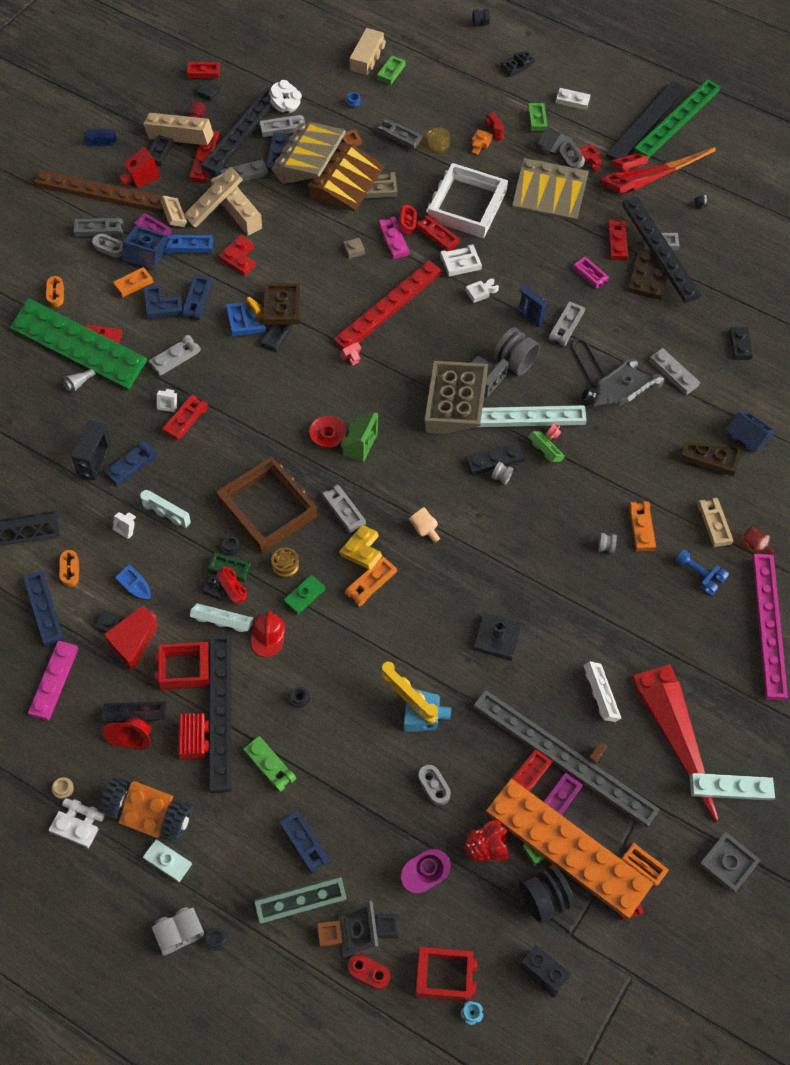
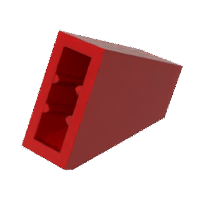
(132, 636)

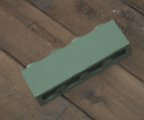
(300, 899)

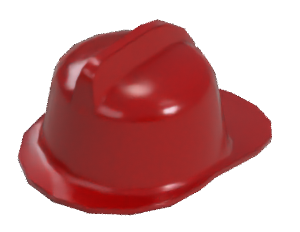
(268, 634)
(130, 734)

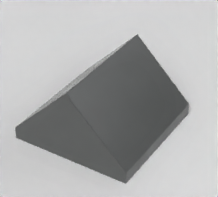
(358, 930)

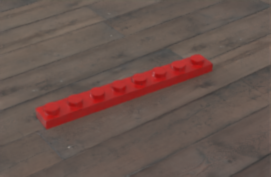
(388, 305)

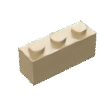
(367, 51)

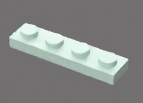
(732, 786)

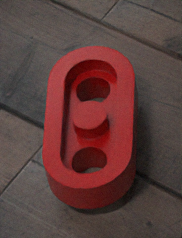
(407, 219)
(231, 585)
(367, 973)

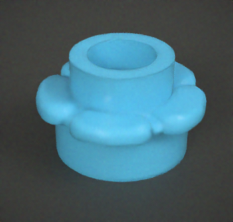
(472, 1006)

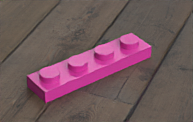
(53, 681)

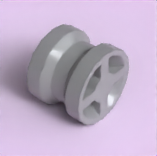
(502, 473)
(607, 543)

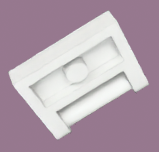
(461, 264)

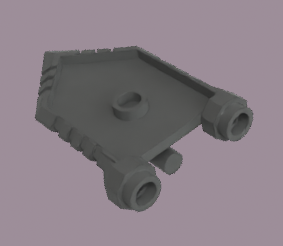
(625, 384)

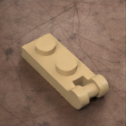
(715, 522)

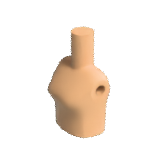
(424, 524)

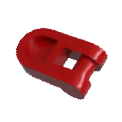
(495, 125)

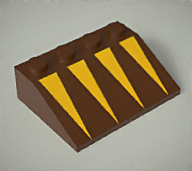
(345, 178)

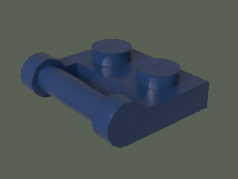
(536, 306)

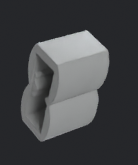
(178, 930)

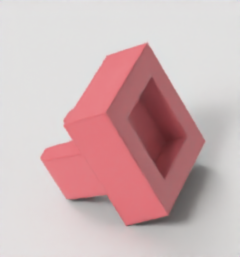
(351, 353)

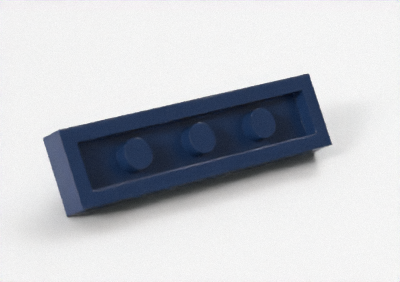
(43, 608)

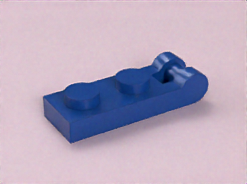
(189, 244)

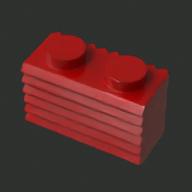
(192, 736)

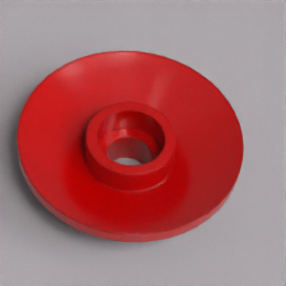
(324, 426)

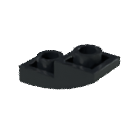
(518, 64)

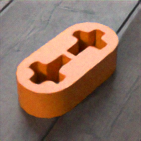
(59, 291)
(65, 568)

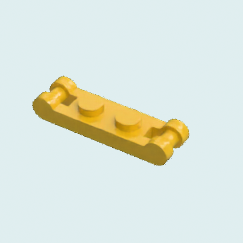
(412, 697)

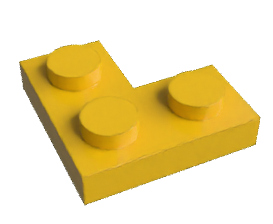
(359, 549)

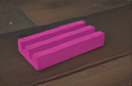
(588, 273)

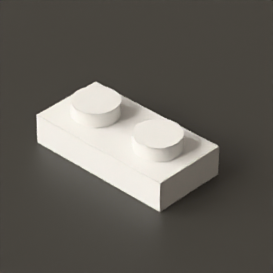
(573, 99)

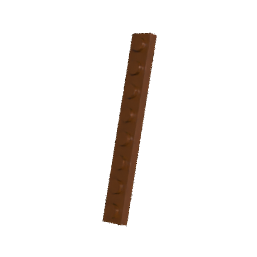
(99, 191)

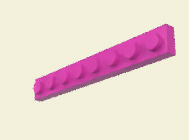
(769, 627)

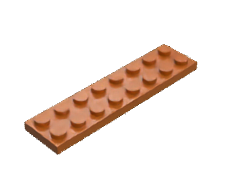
(569, 849)

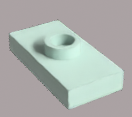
(167, 860)

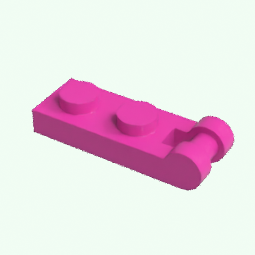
(393, 238)

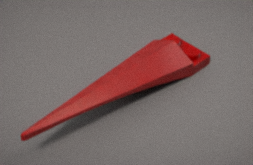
(666, 703)

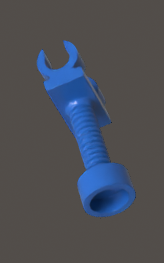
(708, 586)

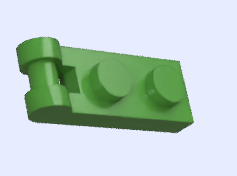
(269, 763)

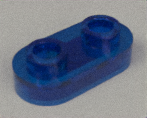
(100, 137)

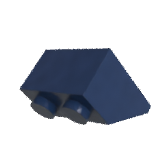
(144, 247)
(750, 431)

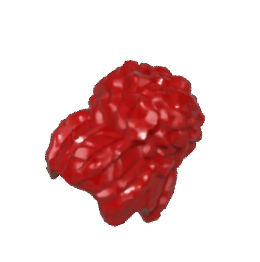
(487, 843)

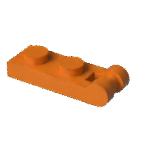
(642, 526)
(371, 581)

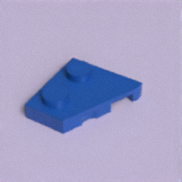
(242, 320)

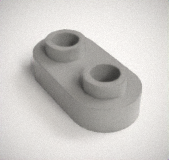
(573, 155)
(108, 245)
(434, 786)

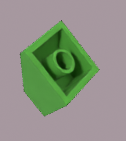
(360, 437)

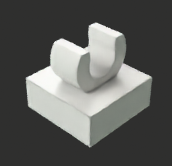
(167, 400)
(124, 524)

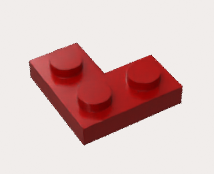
(236, 257)

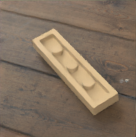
(213, 197)

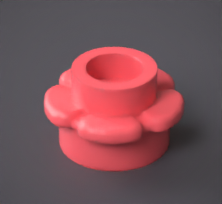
(553, 432)

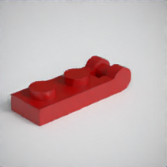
(437, 233)
(617, 240)
(184, 417)

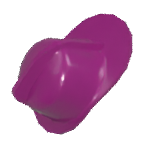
(425, 871)

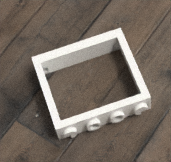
(473, 178)

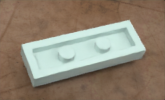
(221, 617)

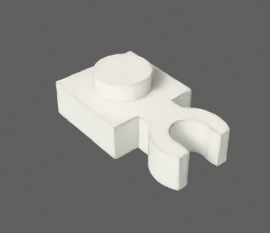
(480, 291)

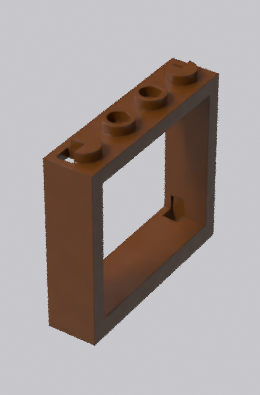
(250, 478)

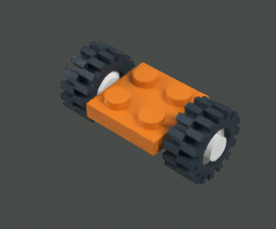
(146, 809)

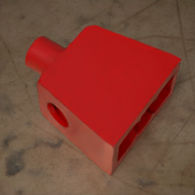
(140, 169)

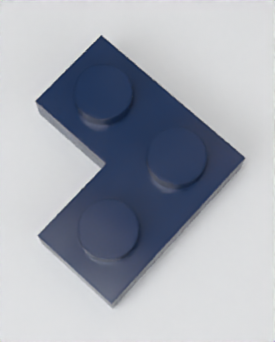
(161, 307)

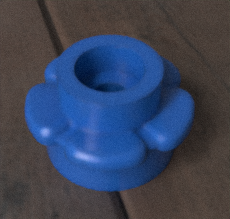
(353, 99)

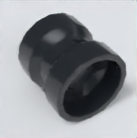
(481, 17)

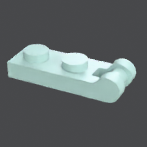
(165, 508)

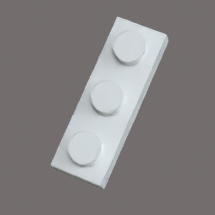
(602, 692)

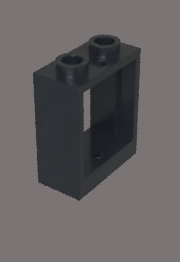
(91, 450)

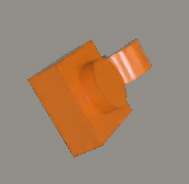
(481, 140)

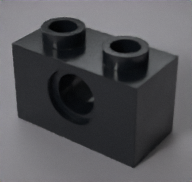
(545, 970)

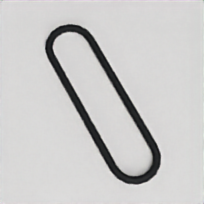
(581, 340)

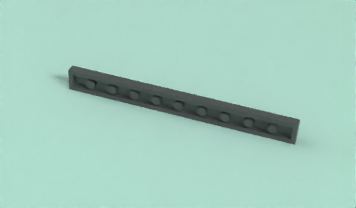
(566, 759)

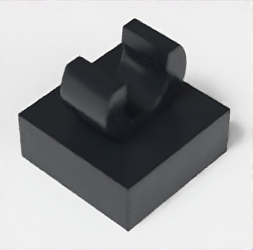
(214, 588)

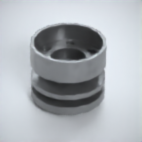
(517, 351)

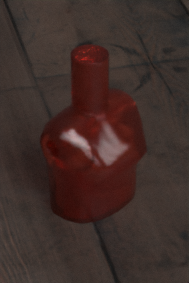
(758, 540)

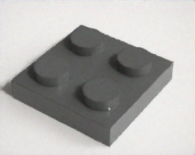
(729, 862)

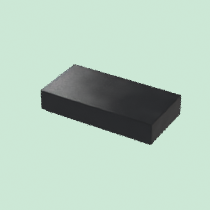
(275, 337)

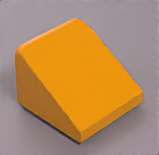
(255, 307)

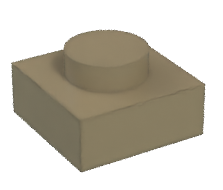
(354, 248)

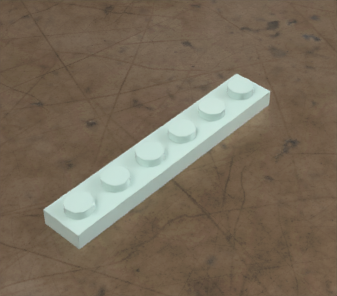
(533, 416)

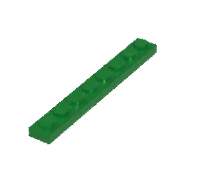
(677, 119)

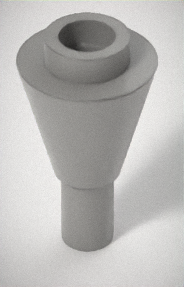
(74, 381)

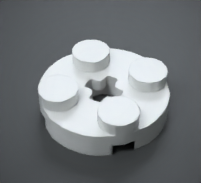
(284, 88)

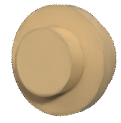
(62, 788)

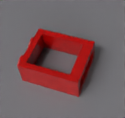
(180, 650)
(439, 994)

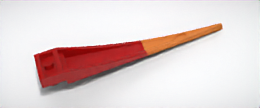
(631, 180)

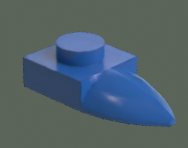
(133, 582)

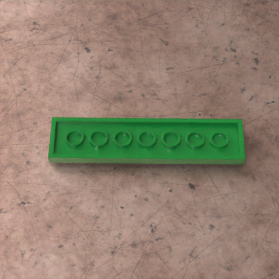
(78, 343)

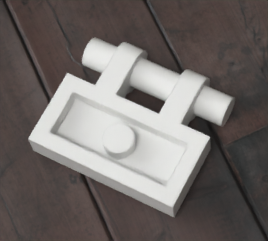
(74, 829)

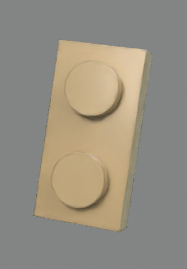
(173, 211)

